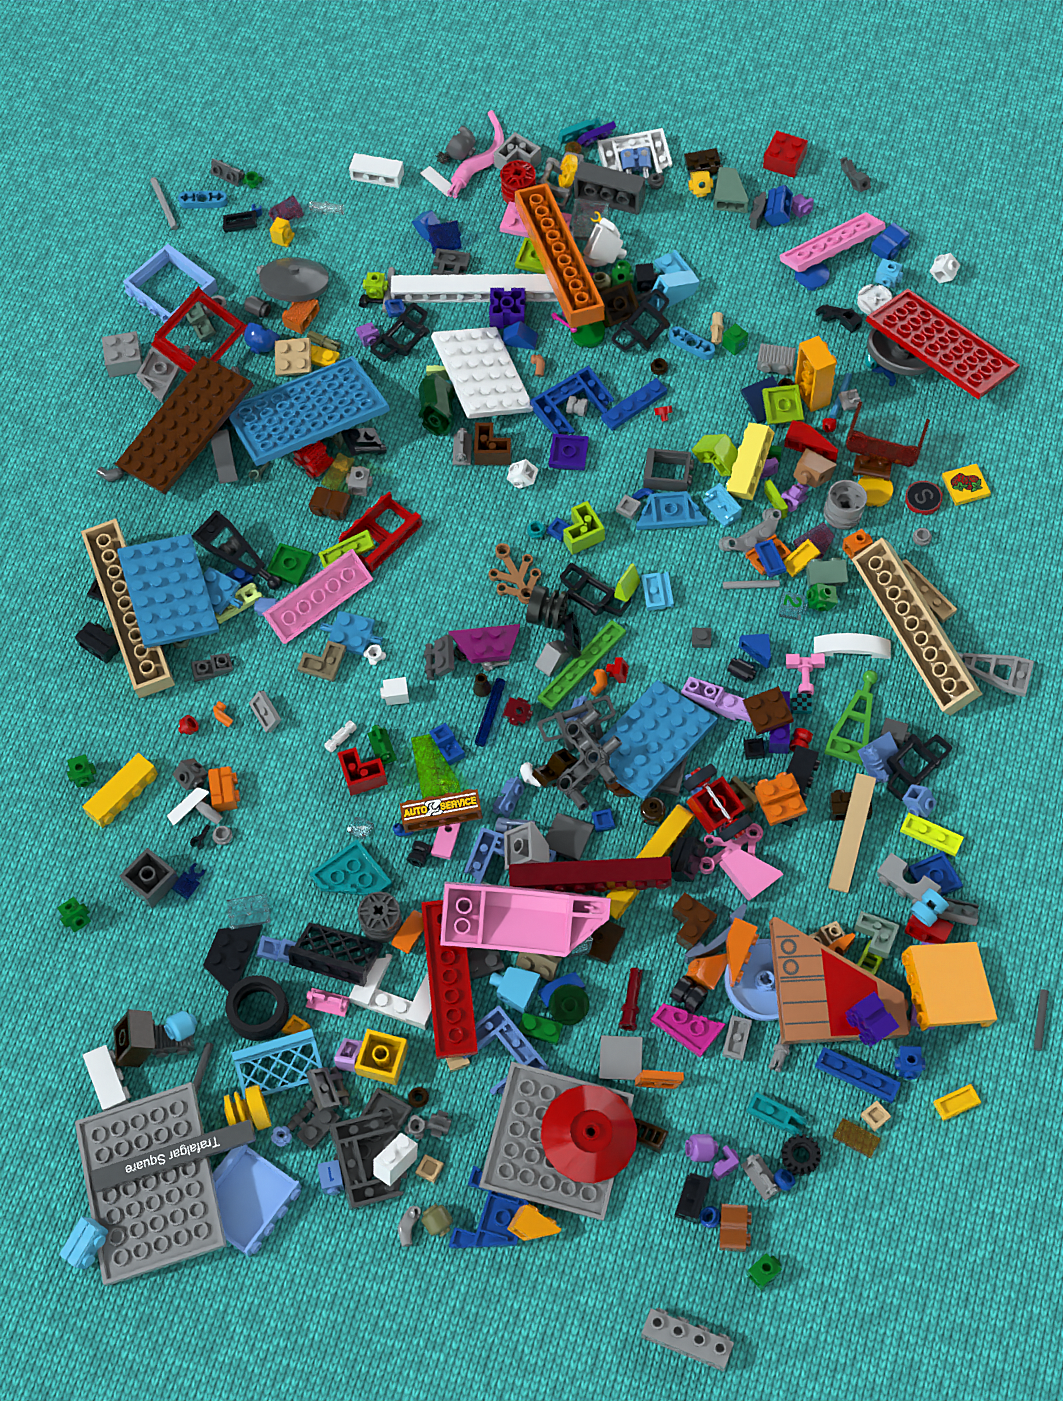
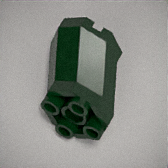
(436, 404)

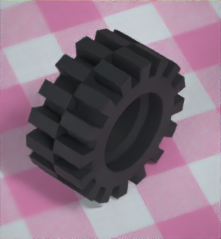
(801, 1142)

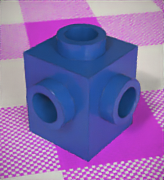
(909, 1062)

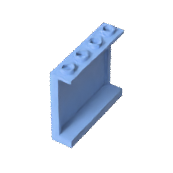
(251, 1197)

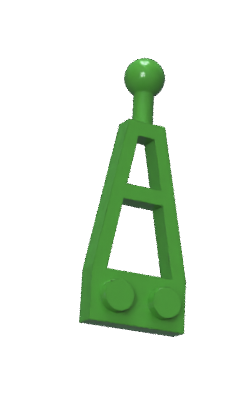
(846, 748)

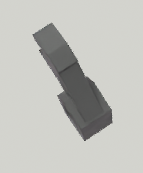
(859, 180)

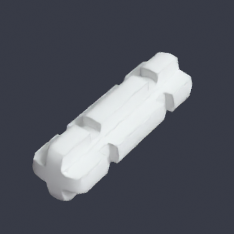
(340, 736)

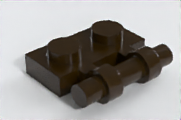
(703, 161)

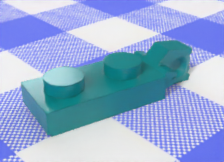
(570, 133)

